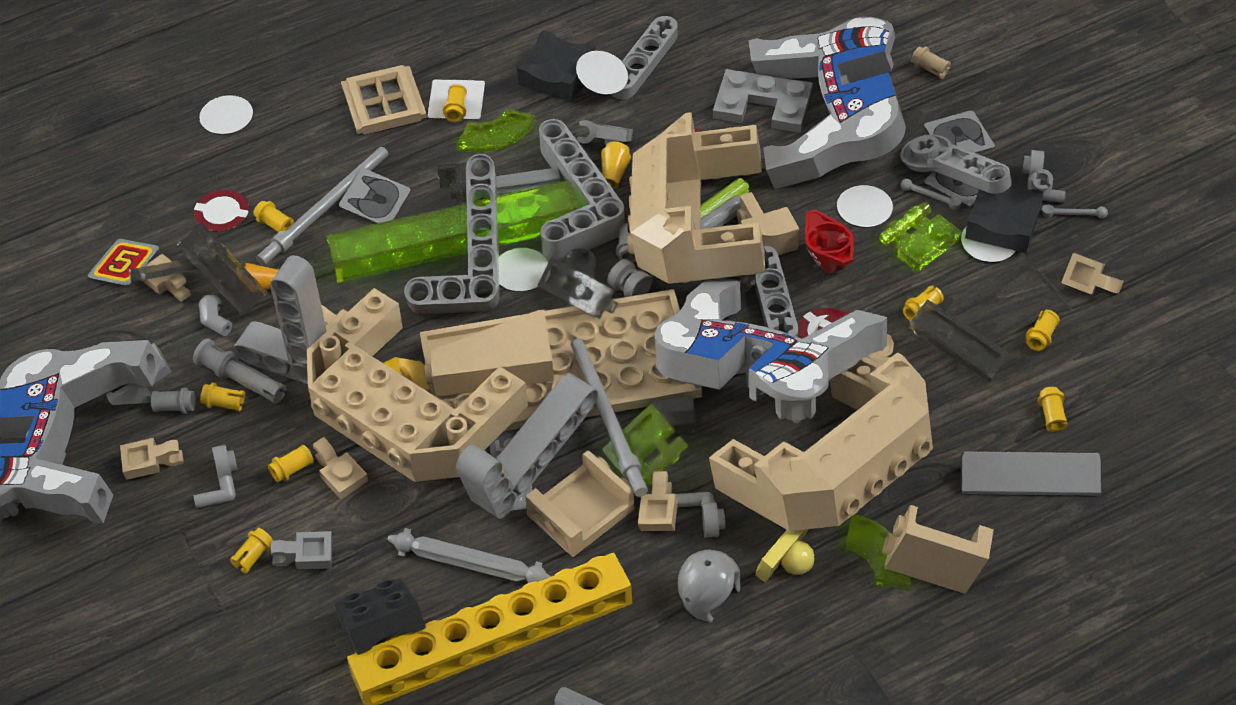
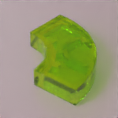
(496, 133)
(868, 540)

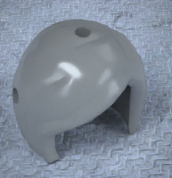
(707, 582)

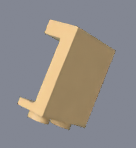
(582, 505)
(935, 554)

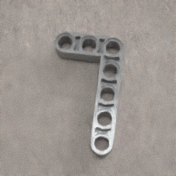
(600, 207)
(477, 248)
(299, 319)
(503, 480)

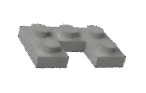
(786, 95)

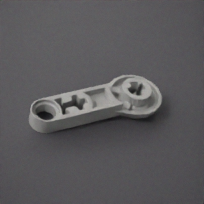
(940, 155)

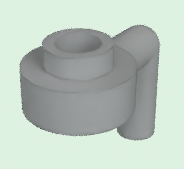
(1033, 164)
(225, 463)
(712, 517)

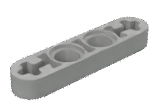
(649, 59)
(776, 295)

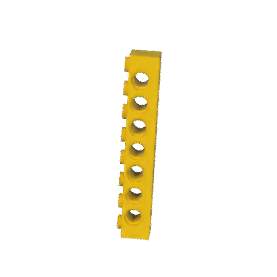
(480, 644)

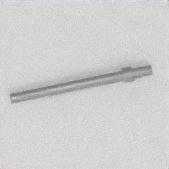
(284, 239)
(628, 462)

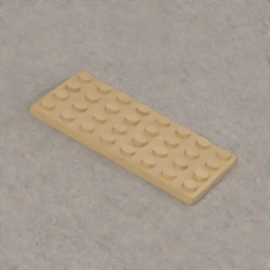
(617, 343)

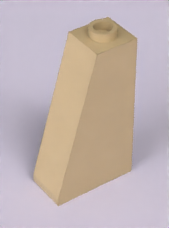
(516, 346)

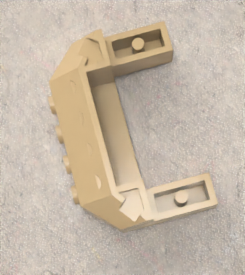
(668, 204)
(392, 413)
(845, 465)

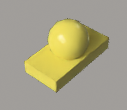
(790, 552)

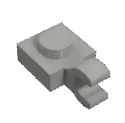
(607, 132)
(309, 551)

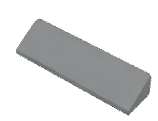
(1030, 473)

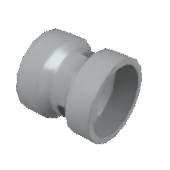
(628, 279)

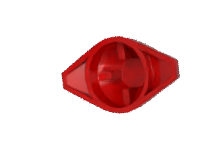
(828, 242)

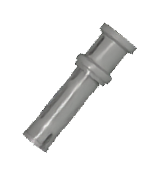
(228, 366)

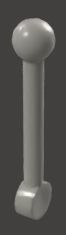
(954, 202)
(1048, 211)

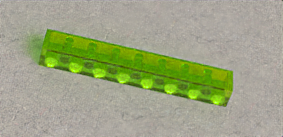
(444, 232)

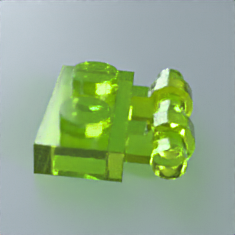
(926, 242)
(643, 436)

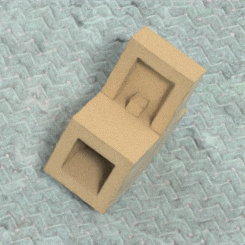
(777, 226)

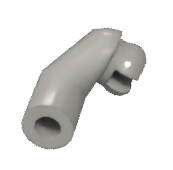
(209, 315)

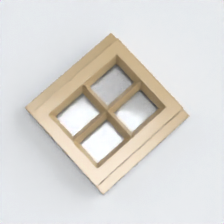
(383, 99)

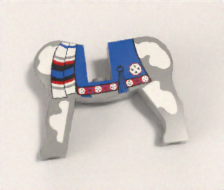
(863, 114)
(793, 370)
(39, 405)

